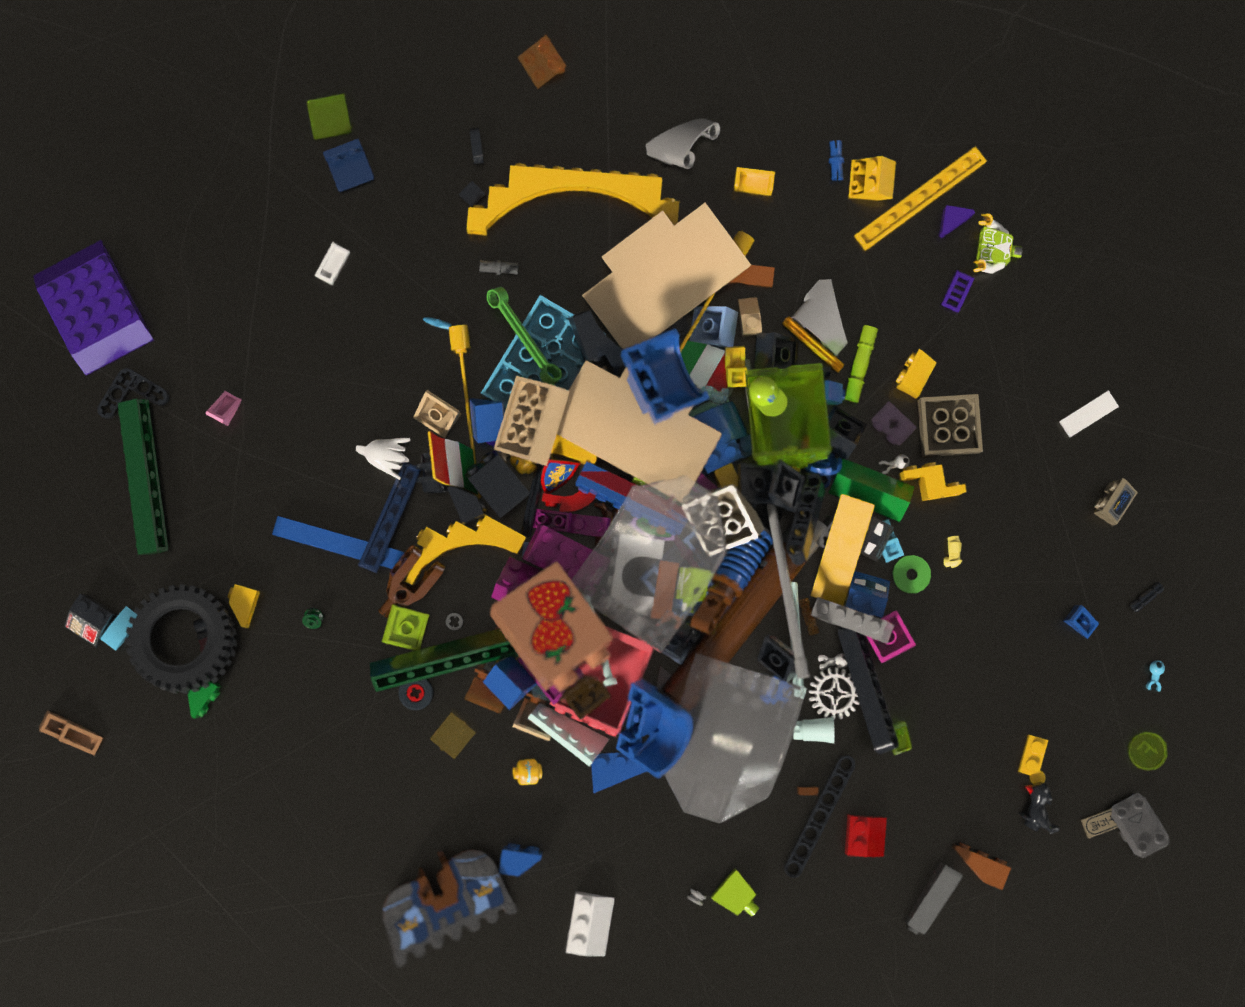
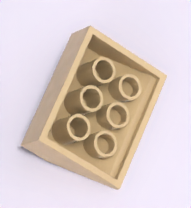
(531, 420)

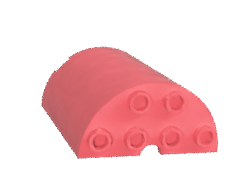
(627, 664)

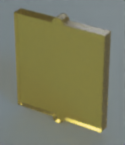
(452, 735)

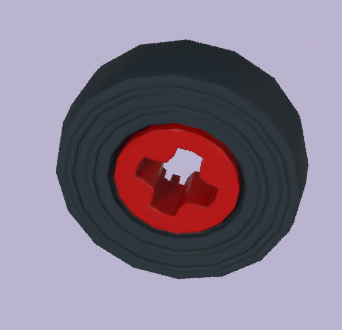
(424, 697)

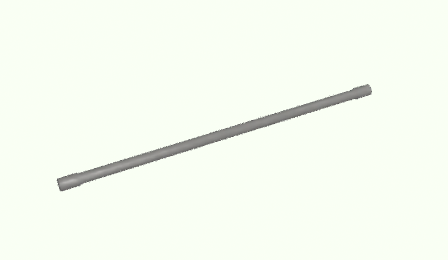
(800, 661)

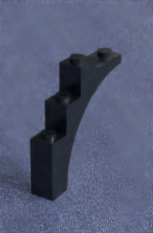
(595, 343)

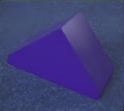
(953, 217)

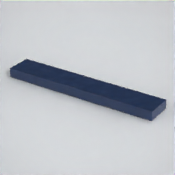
(389, 517)

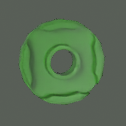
(923, 574)

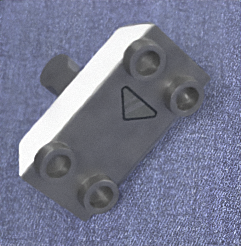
(1139, 825)

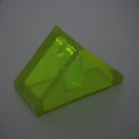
(903, 738)

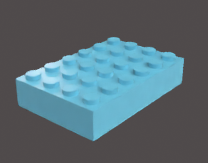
(554, 337)

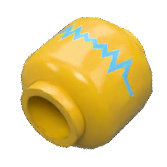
(527, 772)

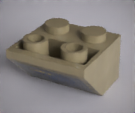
(1115, 501)

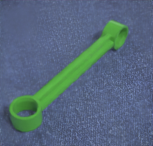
(523, 335)

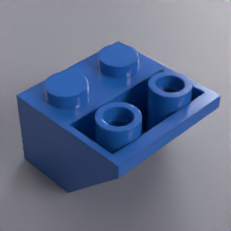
(517, 860)

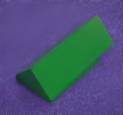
(884, 492)

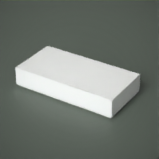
(332, 263)

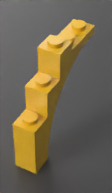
(488, 533)

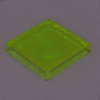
(329, 116)

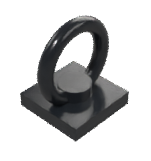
(755, 482)

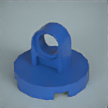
(826, 467)

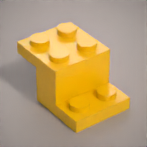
(931, 481)

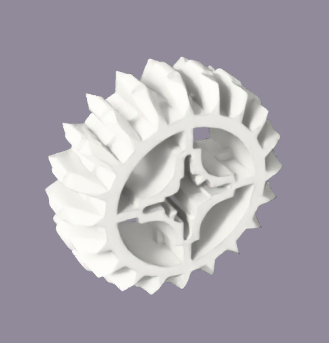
(834, 702)

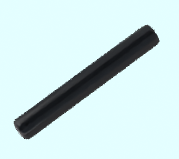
(532, 502)

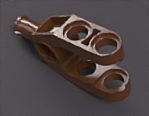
(411, 593)

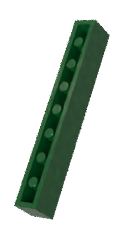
(143, 476)
(440, 659)

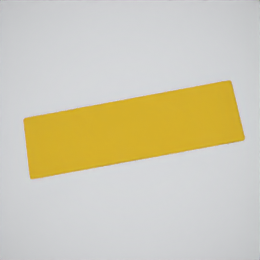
(842, 549)

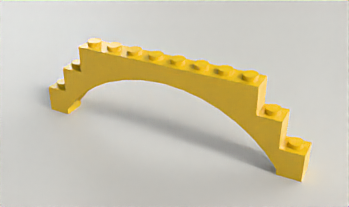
(536, 181)

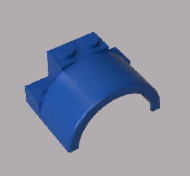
(660, 377)
(726, 420)
(663, 720)

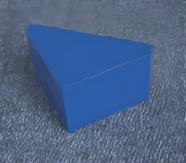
(1081, 621)

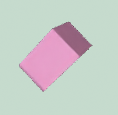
(224, 408)

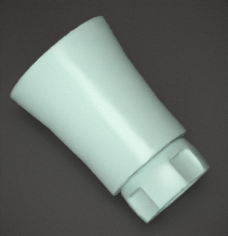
(815, 730)

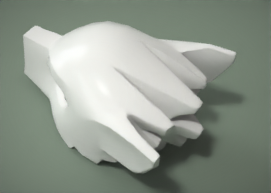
(385, 454)

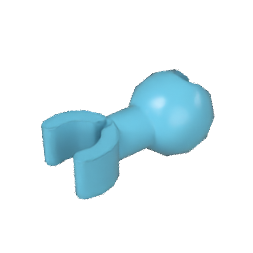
(1156, 671)

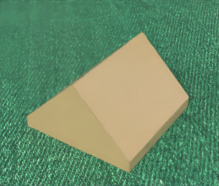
(436, 414)
(525, 724)

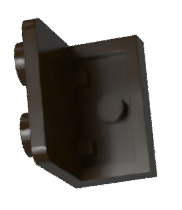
(585, 695)

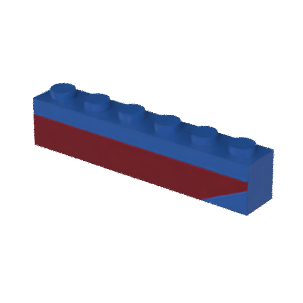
(603, 485)

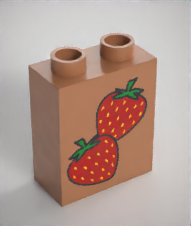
(552, 628)

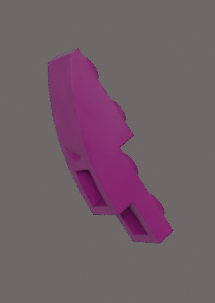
(572, 523)

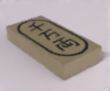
(1098, 823)

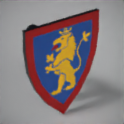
(556, 473)

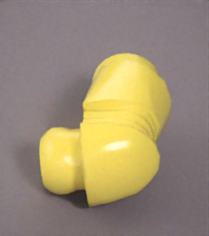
(954, 550)

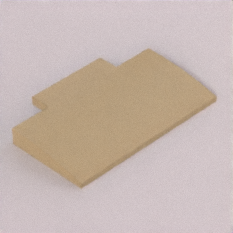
(664, 274)
(609, 423)

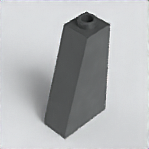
(932, 898)

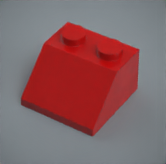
(865, 836)

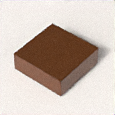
(807, 790)

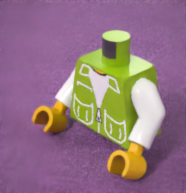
(994, 246)

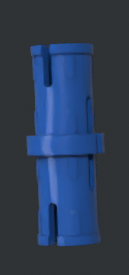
(836, 160)

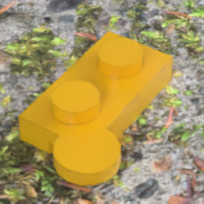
(1032, 758)

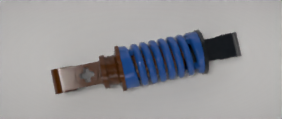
(733, 575)

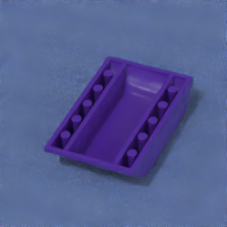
(92, 308)

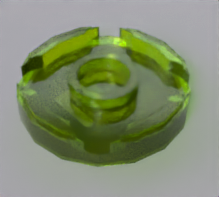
(1147, 751)

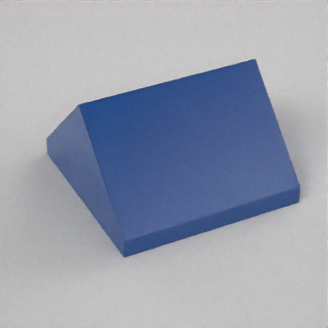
(486, 419)
(509, 682)

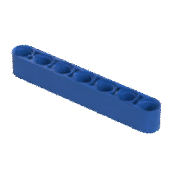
(329, 540)

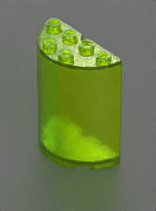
(802, 430)

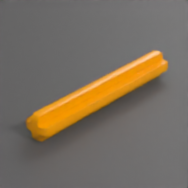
(813, 344)

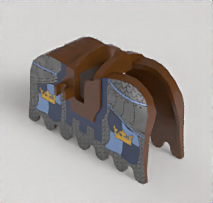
(469, 892)

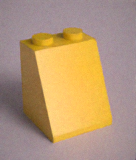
(570, 451)

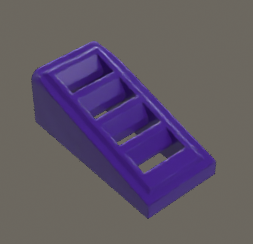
(958, 274)

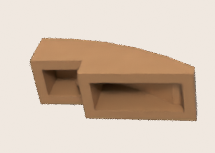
(70, 732)

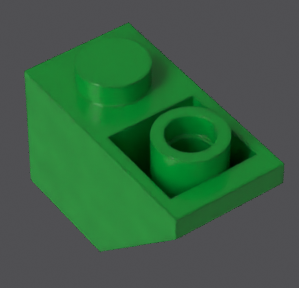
(199, 700)

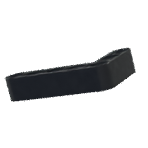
(806, 510)

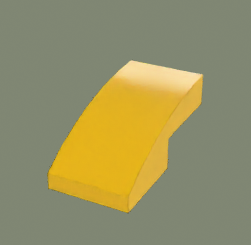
(735, 366)

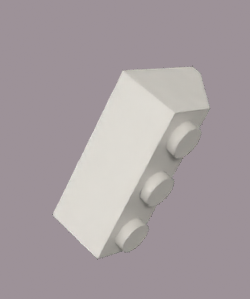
(590, 924)

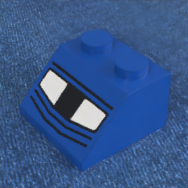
(867, 594)

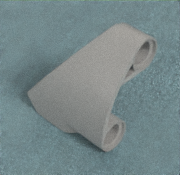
(675, 144)
(822, 317)

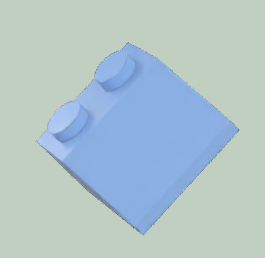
(715, 327)

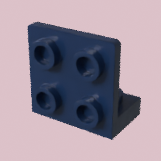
(348, 165)

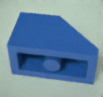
(834, 392)

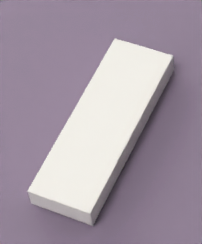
(1089, 414)

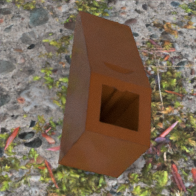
(987, 870)

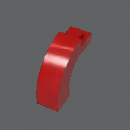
(569, 503)

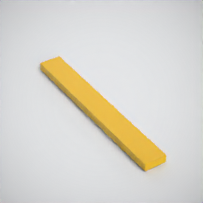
(920, 198)

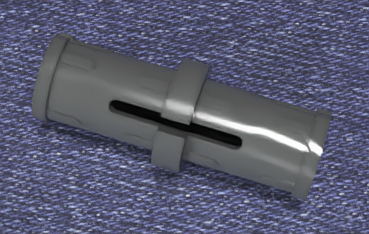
(498, 267)

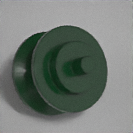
(312, 618)

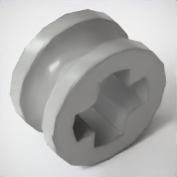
(696, 897)

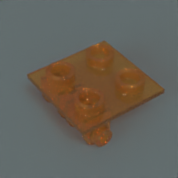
(542, 61)

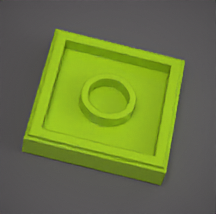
(405, 628)

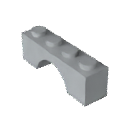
(852, 619)

